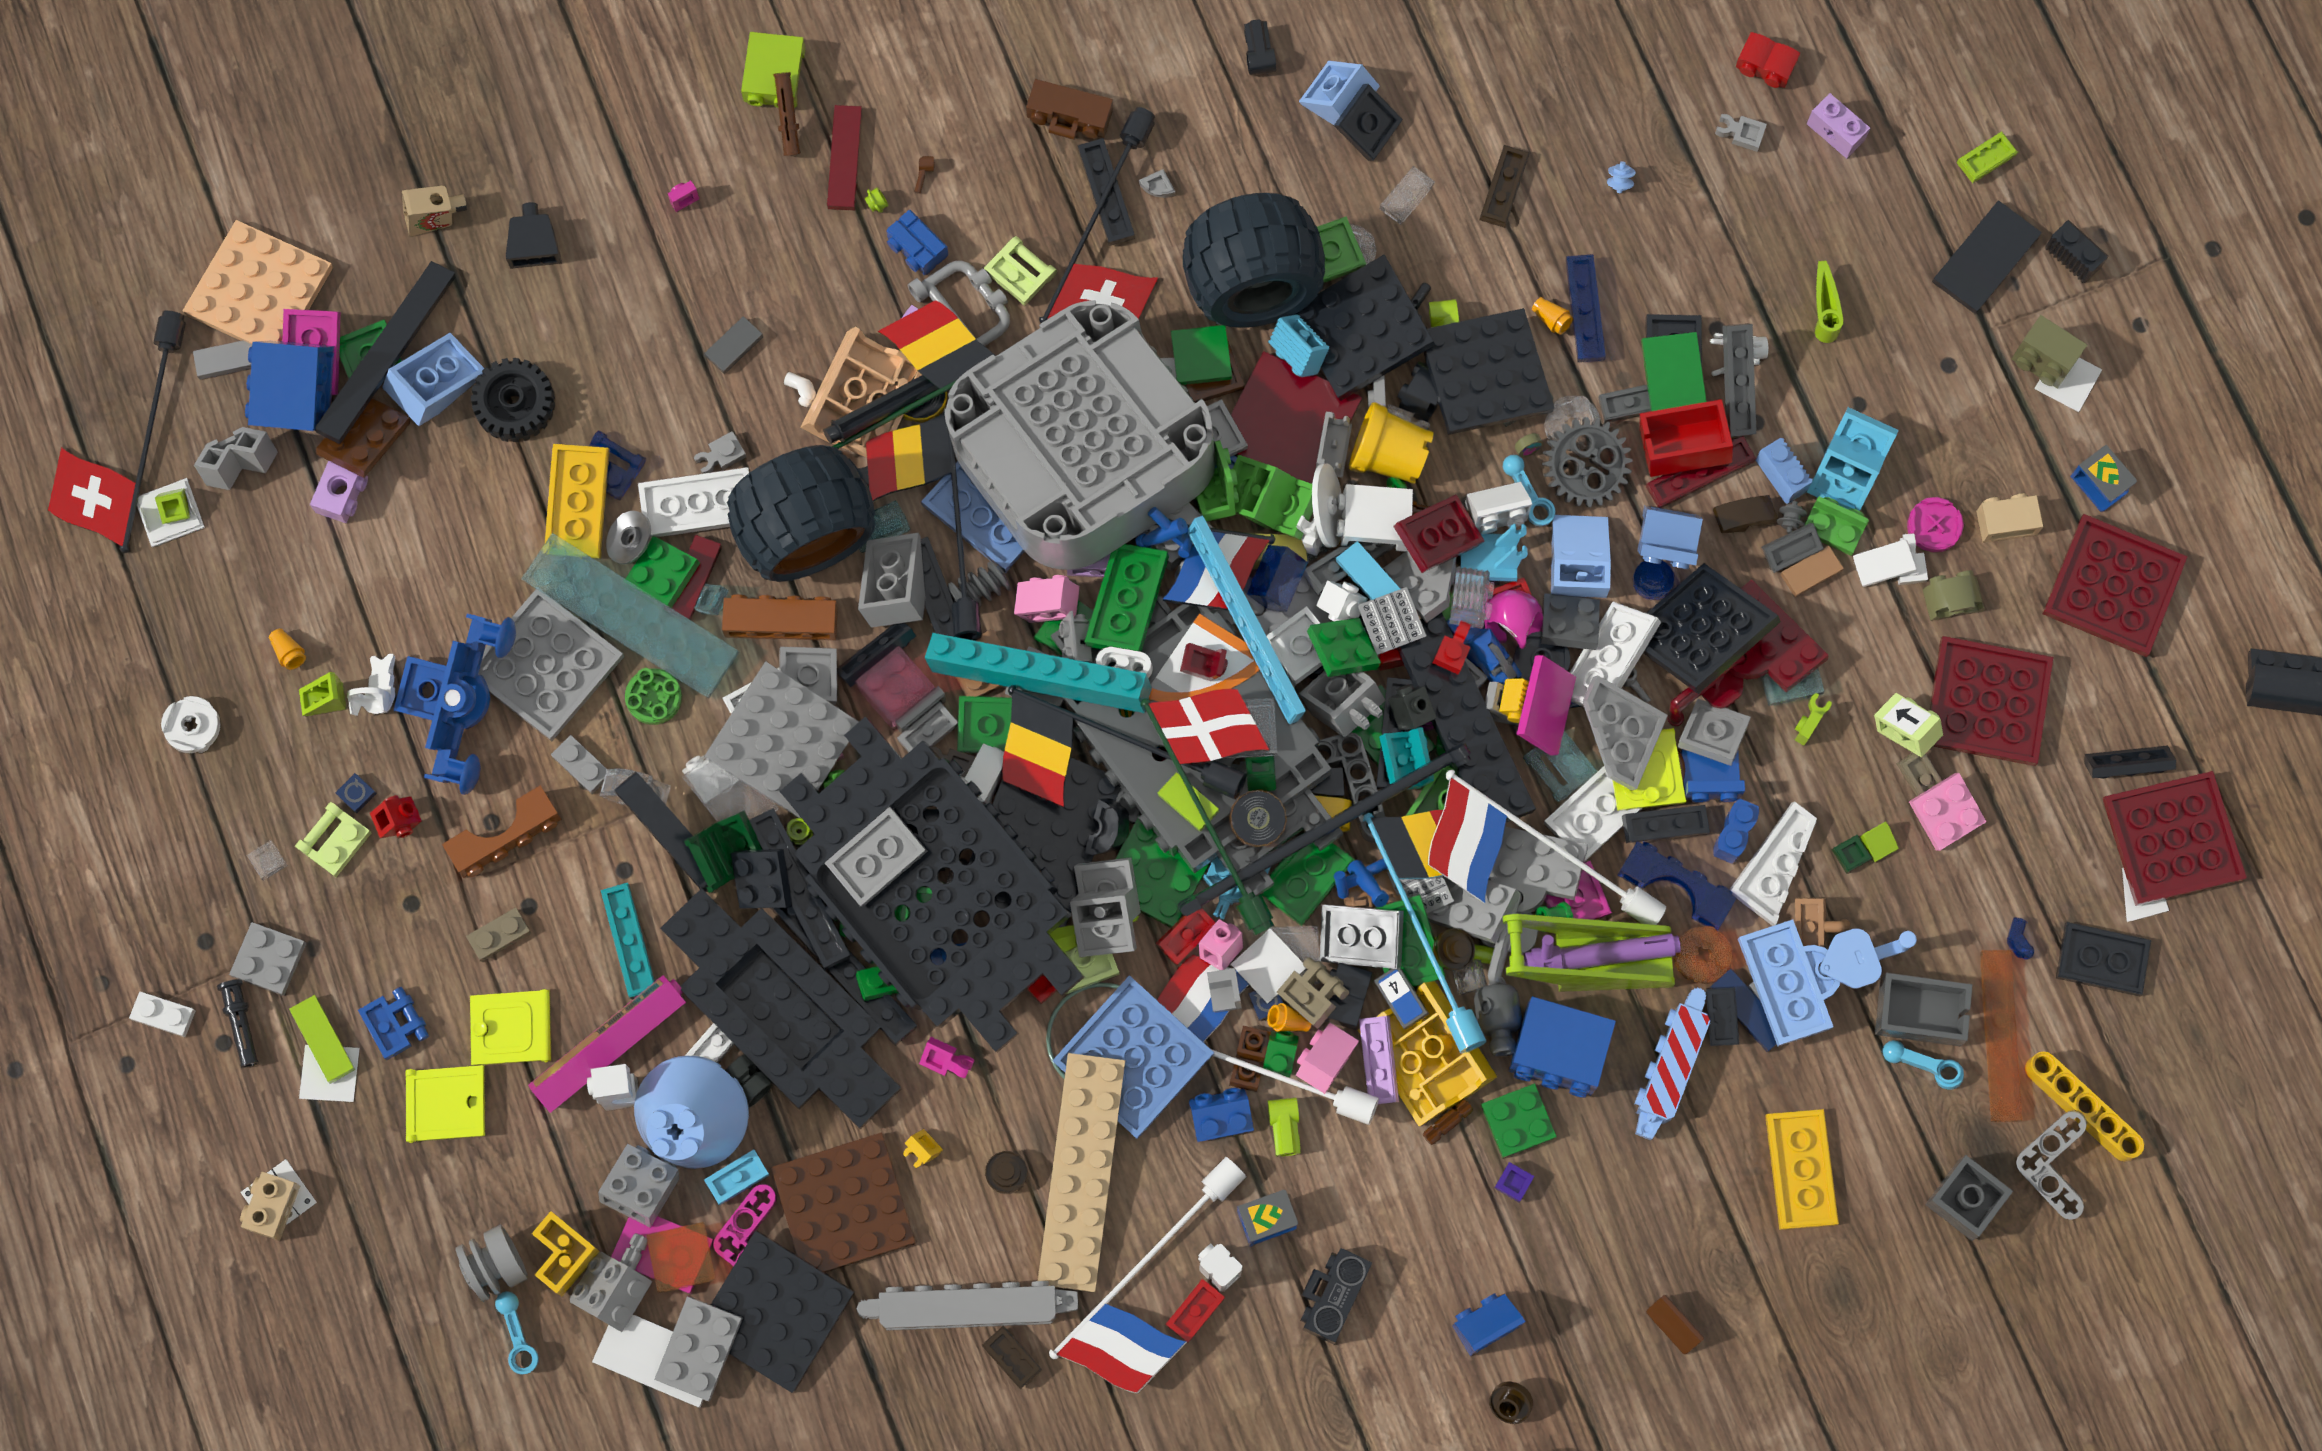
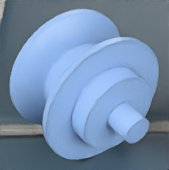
(1621, 175)

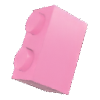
(1046, 599)
(1326, 1058)

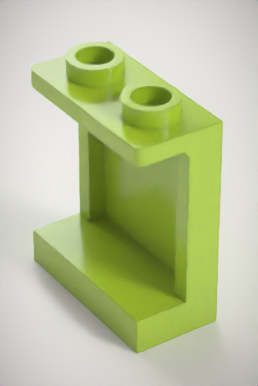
(765, 57)

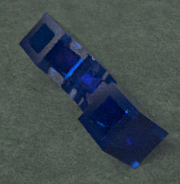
(1708, 902)

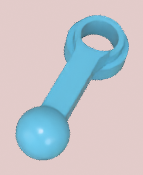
(1514, 466)
(1896, 1052)
(507, 1304)

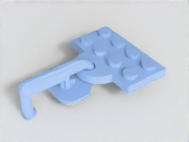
(1795, 988)

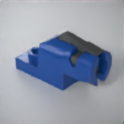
(1489, 654)

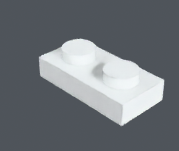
(162, 1014)

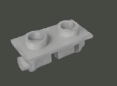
(1073, 631)

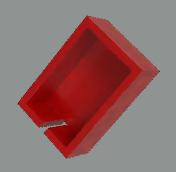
(1686, 438)

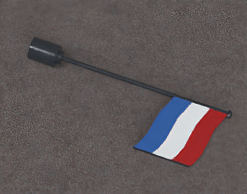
(1194, 582)

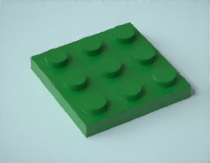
(1158, 875)

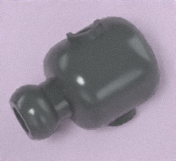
(1498, 1016)

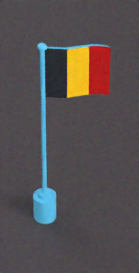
(1405, 850)

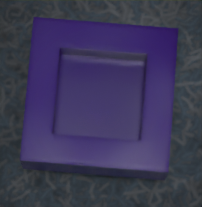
(1514, 1182)

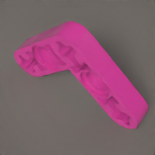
(739, 1235)

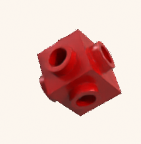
(396, 817)

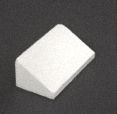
(1885, 563)

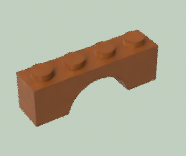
(533, 815)

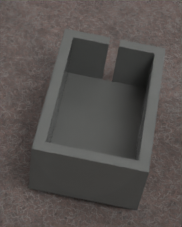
(1923, 1009)

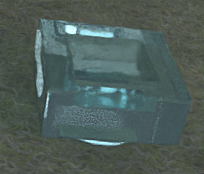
(711, 599)

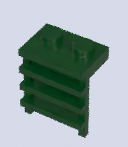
(715, 844)

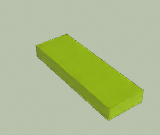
(322, 1039)

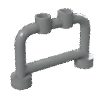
(980, 281)

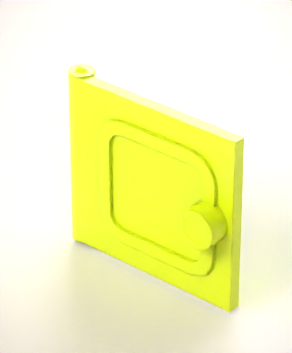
(1660, 781)
(516, 1027)
(439, 1103)

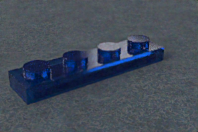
(1585, 308)

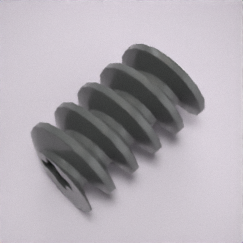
(981, 585)

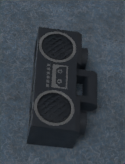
(1332, 1309)

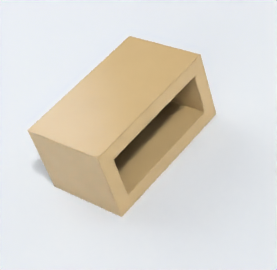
(2009, 518)

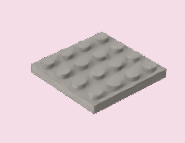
(550, 666)
(779, 734)

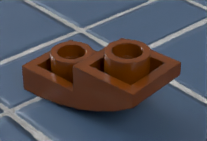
(1253, 1050)

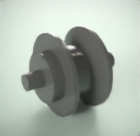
(1792, 516)

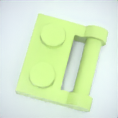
(1014, 276)
(340, 845)

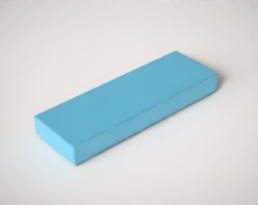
(1366, 572)

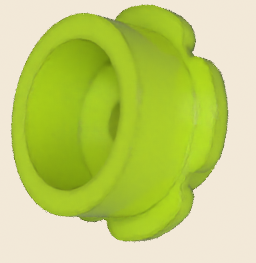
(876, 200)
(793, 826)

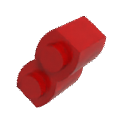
(1767, 60)

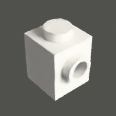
(1341, 601)

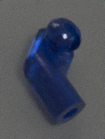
(2017, 941)

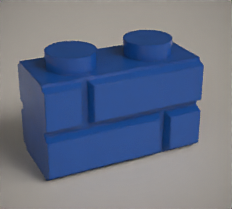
(916, 242)

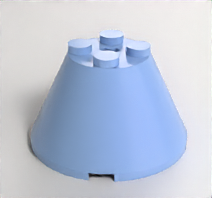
(691, 1112)

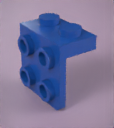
(1711, 779)

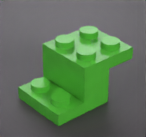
(1272, 496)

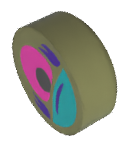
(1528, 445)

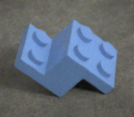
(1669, 537)

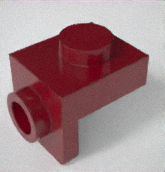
(1203, 662)

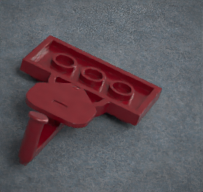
(1783, 654)

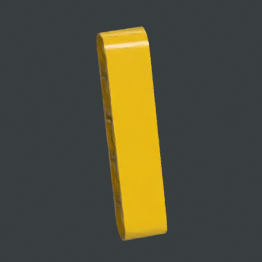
(2098, 1109)

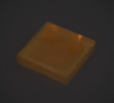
(681, 1257)

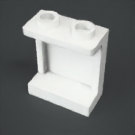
(1372, 513)

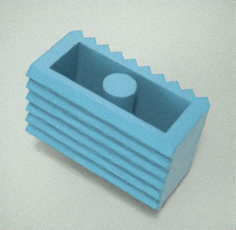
(1298, 345)

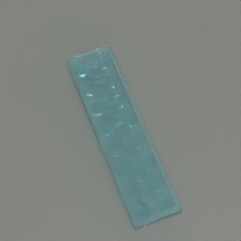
(630, 615)

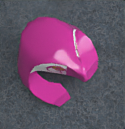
(1516, 613)

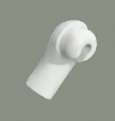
(804, 387)

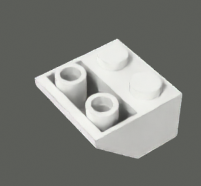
(1499, 507)

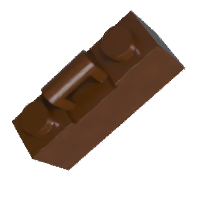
(1069, 107)

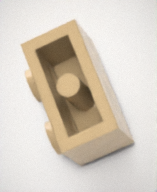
(269, 1205)

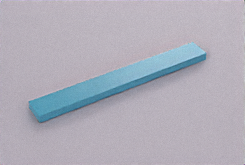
(1246, 620)

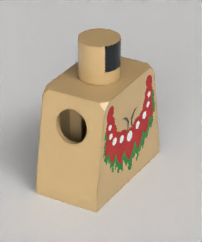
(430, 209)

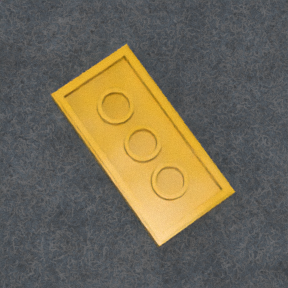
(578, 496)
(1801, 1169)

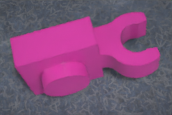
(941, 1058)

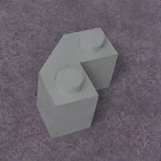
(223, 461)

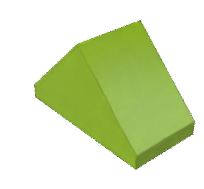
(322, 695)

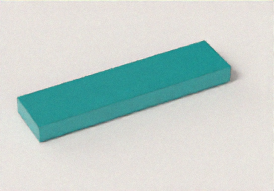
(628, 939)

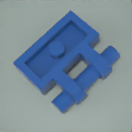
(385, 1027)

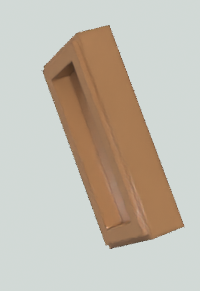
(1811, 571)

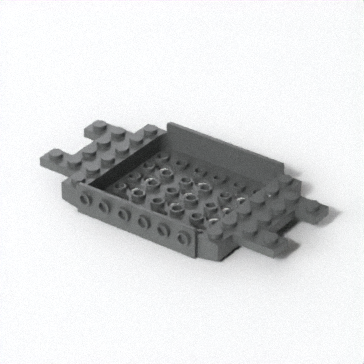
(1141, 777)

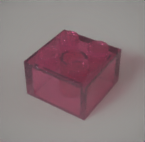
(894, 686)

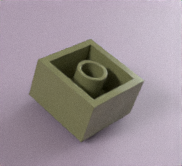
(2048, 352)

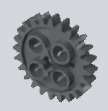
(1576, 484)

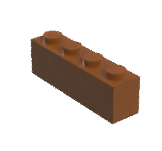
(779, 618)

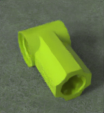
(1284, 1119)

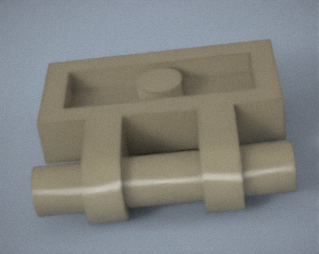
(1306, 999)

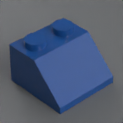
(1488, 1323)

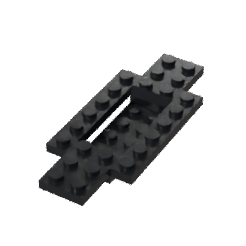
(773, 1016)

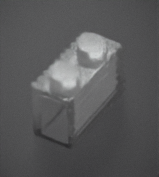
(1470, 597)

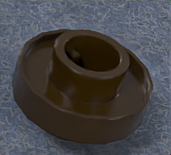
(1454, 949)
(1006, 1172)
(1511, 1402)

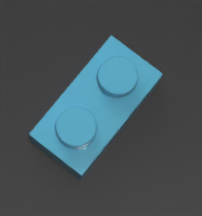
(736, 1177)

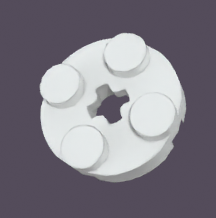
(184, 710)

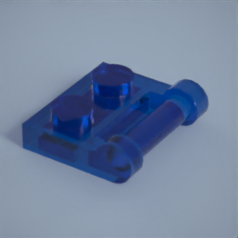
(617, 478)

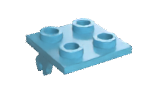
(1497, 554)

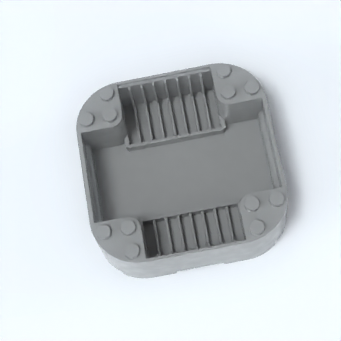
(1080, 435)

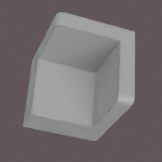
(1224, 990)

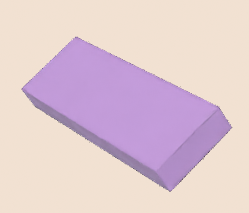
(1379, 1059)

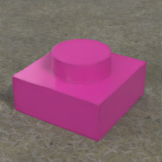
(683, 195)

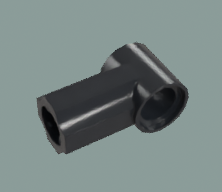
(1260, 54)

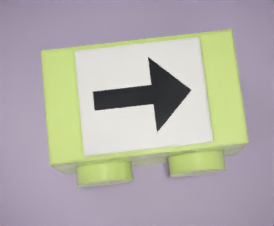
(1909, 724)

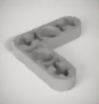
(2045, 1169)

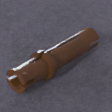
(788, 125)

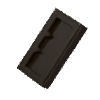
(1011, 1357)

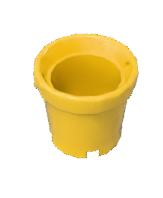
(1390, 445)

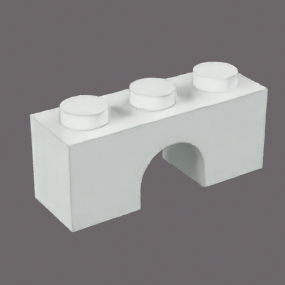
(613, 1087)

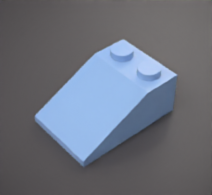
(432, 378)

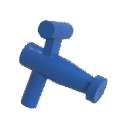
(1169, 530)
(1364, 878)

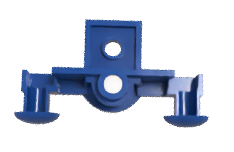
(458, 699)

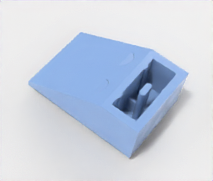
(1580, 556)

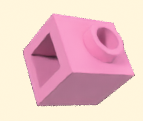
(1221, 945)

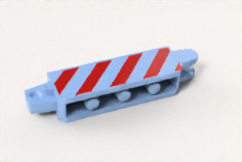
(1673, 1065)

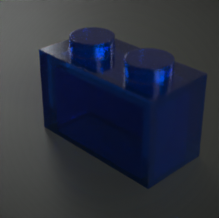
(1277, 578)

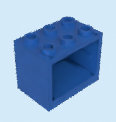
(289, 384)
(1561, 1047)

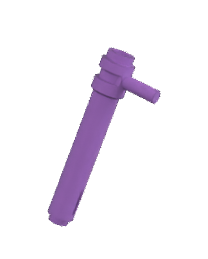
(1602, 953)

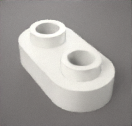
(1125, 659)

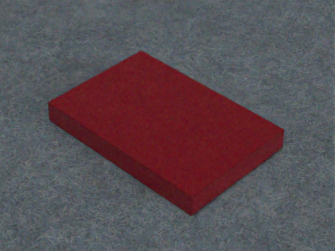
(1438, 533)

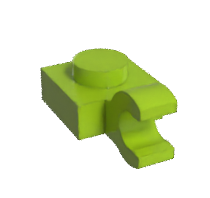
(1807, 725)

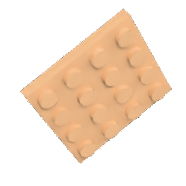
(253, 283)

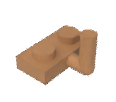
(1812, 923)

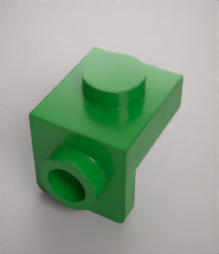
(1281, 1052)

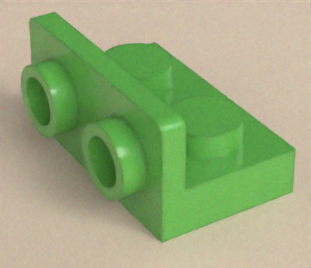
(1837, 525)

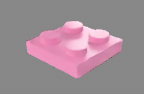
(1947, 811)

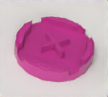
(1935, 524)

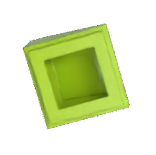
(173, 505)
(1879, 842)

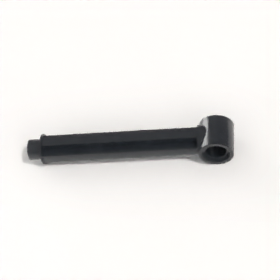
(878, 409)

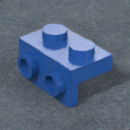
(1221, 1114)

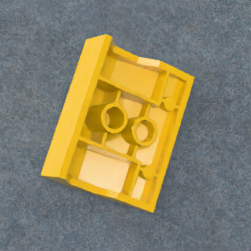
(1428, 1062)

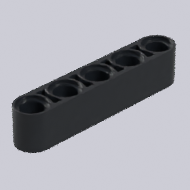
(661, 824)

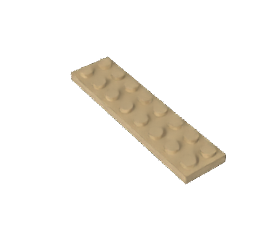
(1081, 1172)

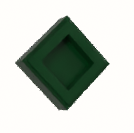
(1851, 854)

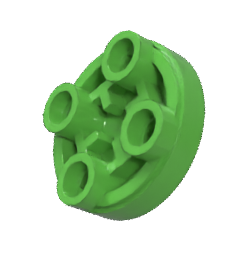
(653, 696)

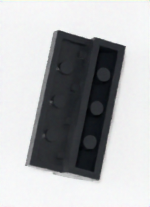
(2284, 682)

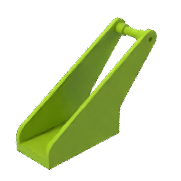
(1576, 932)

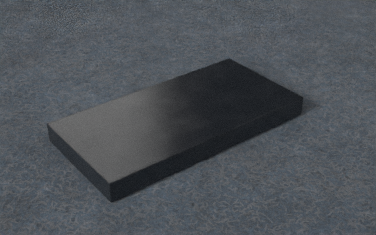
(1986, 257)

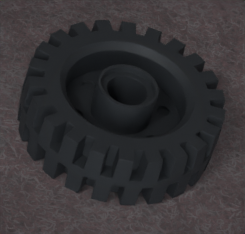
(510, 380)

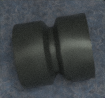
(753, 1083)

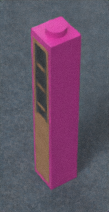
(607, 1042)

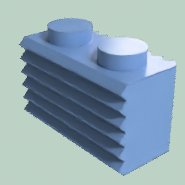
(1784, 470)

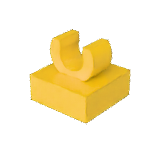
(923, 1147)

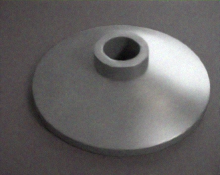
(628, 537)

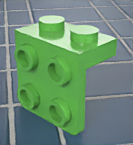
(1219, 496)

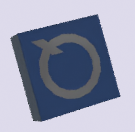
(355, 793)
(1260, 1006)

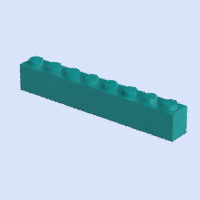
(1038, 672)

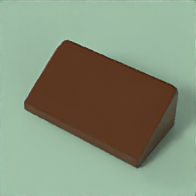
(1674, 1324)

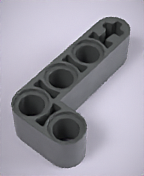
(1350, 762)

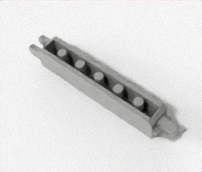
(968, 1307)

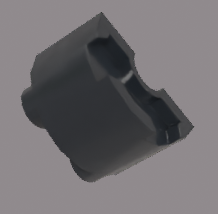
(1420, 394)
(1113, 827)

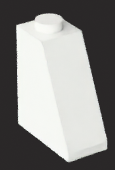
(987, 771)

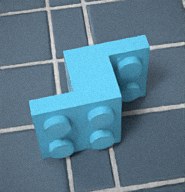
(1853, 460)

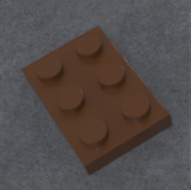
(367, 440)

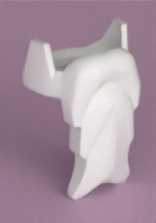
(380, 691)

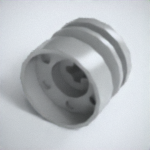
(491, 1263)

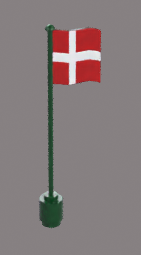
(1204, 731)

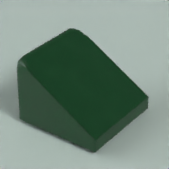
(1261, 773)

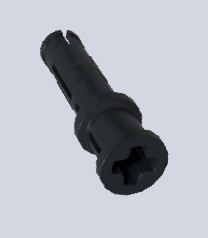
(238, 1007)

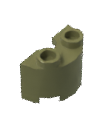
(1953, 596)

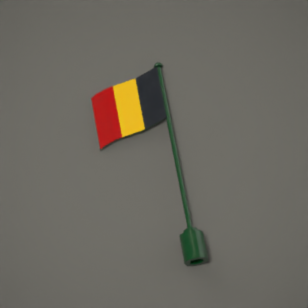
(937, 349)

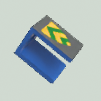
(2103, 478)
(1267, 1217)

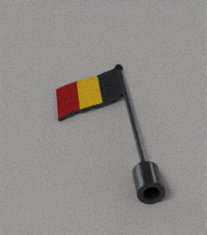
(914, 459)
(1042, 745)

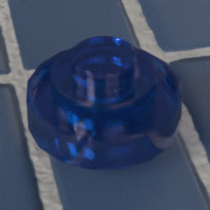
(1653, 580)

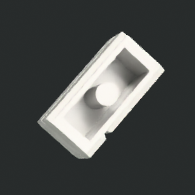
(1219, 1266)

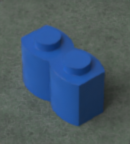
(1736, 829)

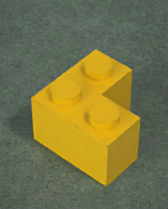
(569, 1256)

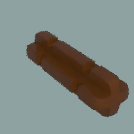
(1447, 1122)

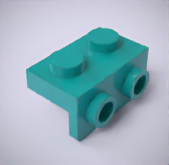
(1404, 754)

